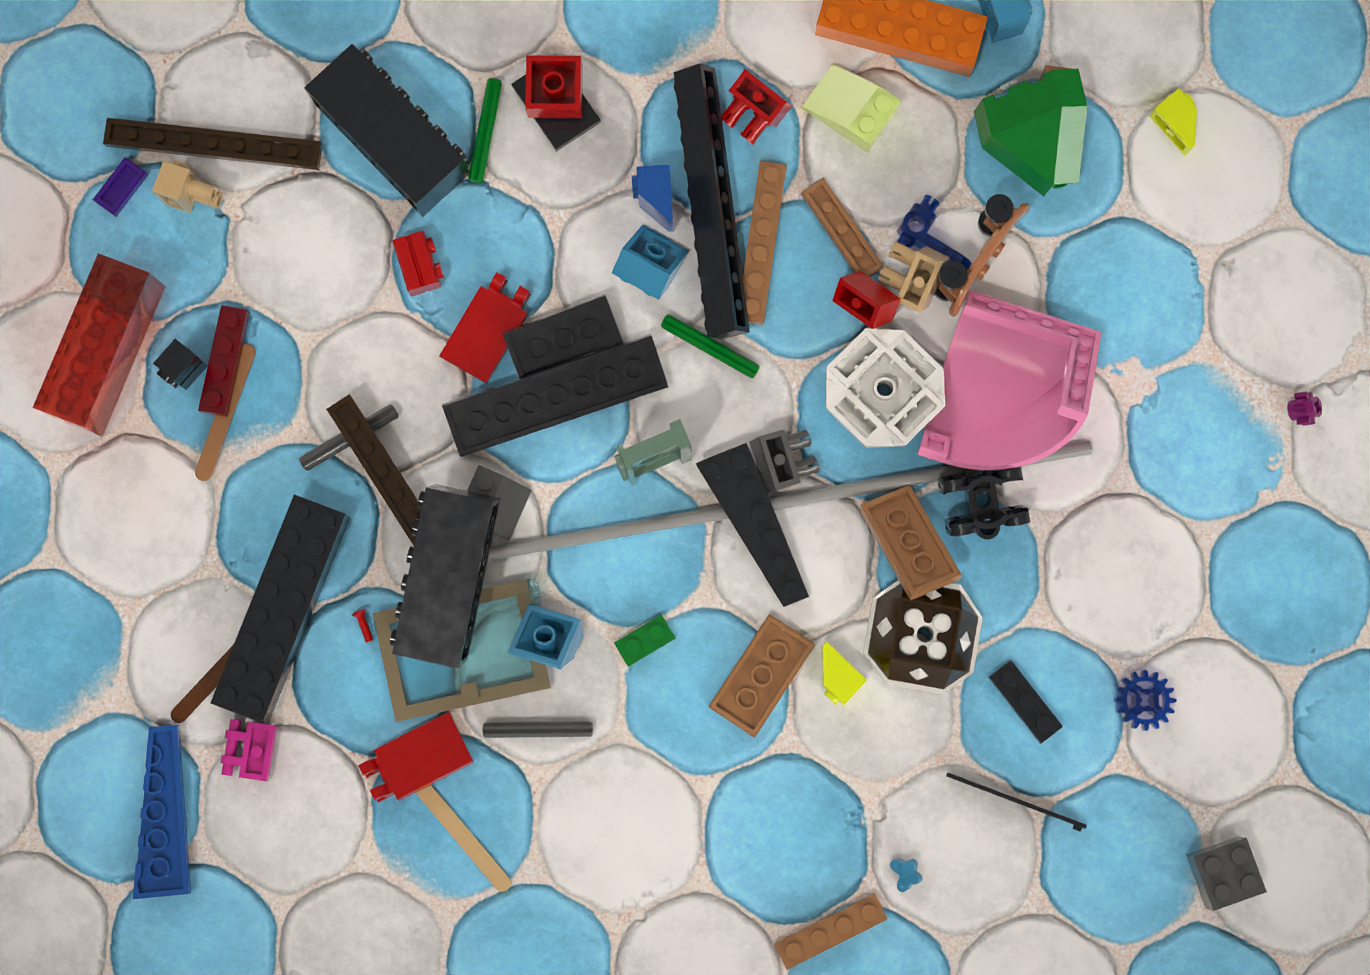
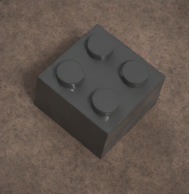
(1226, 873)

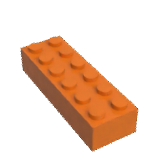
(907, 30)

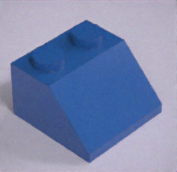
(653, 190)

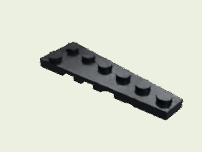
(746, 503)

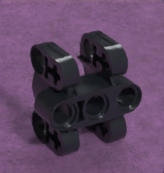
(984, 482)

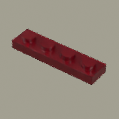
(224, 361)

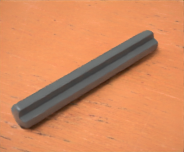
(339, 443)
(537, 729)

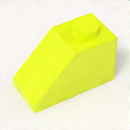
(1177, 120)
(839, 676)

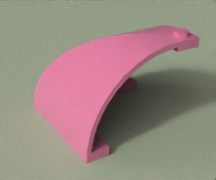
(1011, 386)

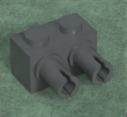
(776, 460)

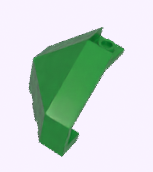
(1037, 129)

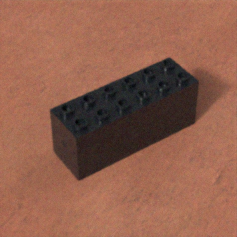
(388, 129)
(444, 575)

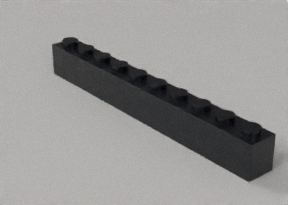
(711, 202)

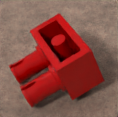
(755, 95)

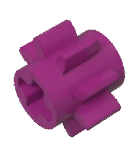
(1304, 408)

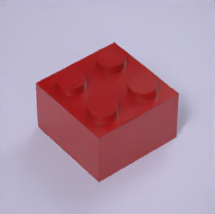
(553, 86)

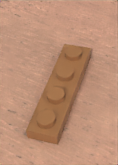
(830, 931)

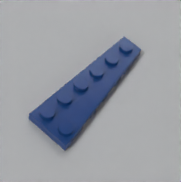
(162, 840)

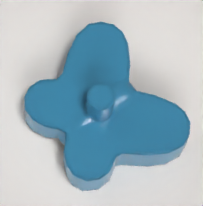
(907, 873)

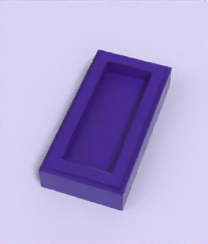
(120, 186)

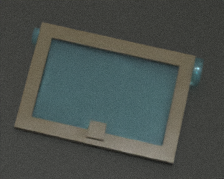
(488, 674)

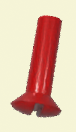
(360, 615)

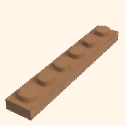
(762, 238)

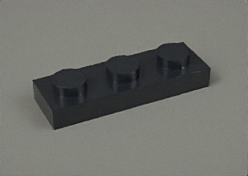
(1025, 702)

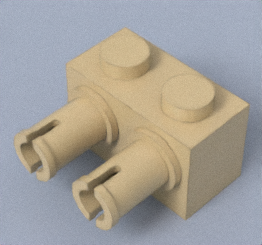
(181, 189)
(922, 279)

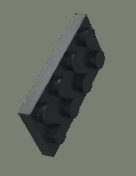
(563, 336)

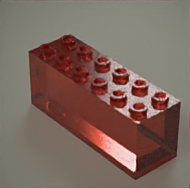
(99, 345)

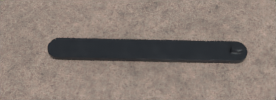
(1076, 825)

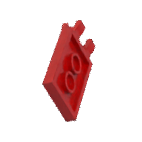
(478, 338)
(418, 759)

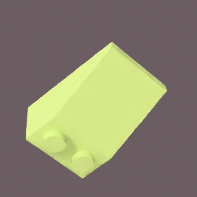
(852, 106)

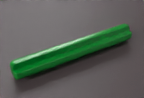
(485, 130)
(710, 346)

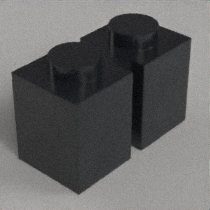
(179, 365)

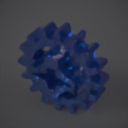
(1153, 691)

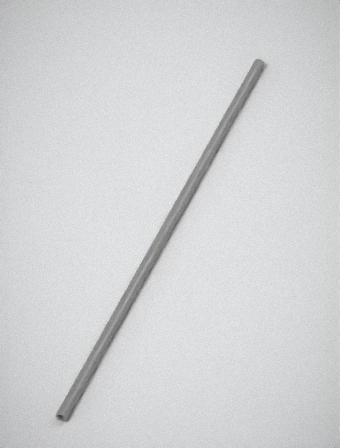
(778, 502)

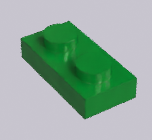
(644, 640)

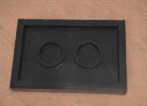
(561, 130)

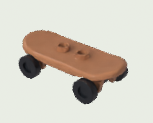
(994, 222)

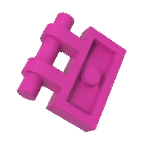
(257, 750)

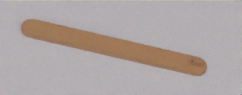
(221, 424)

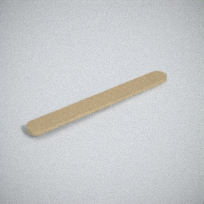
(465, 838)

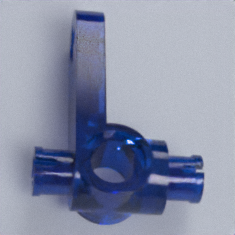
(925, 216)

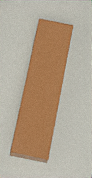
(841, 228)

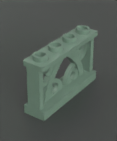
(654, 453)

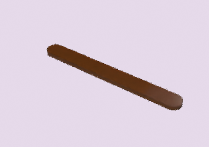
(200, 691)

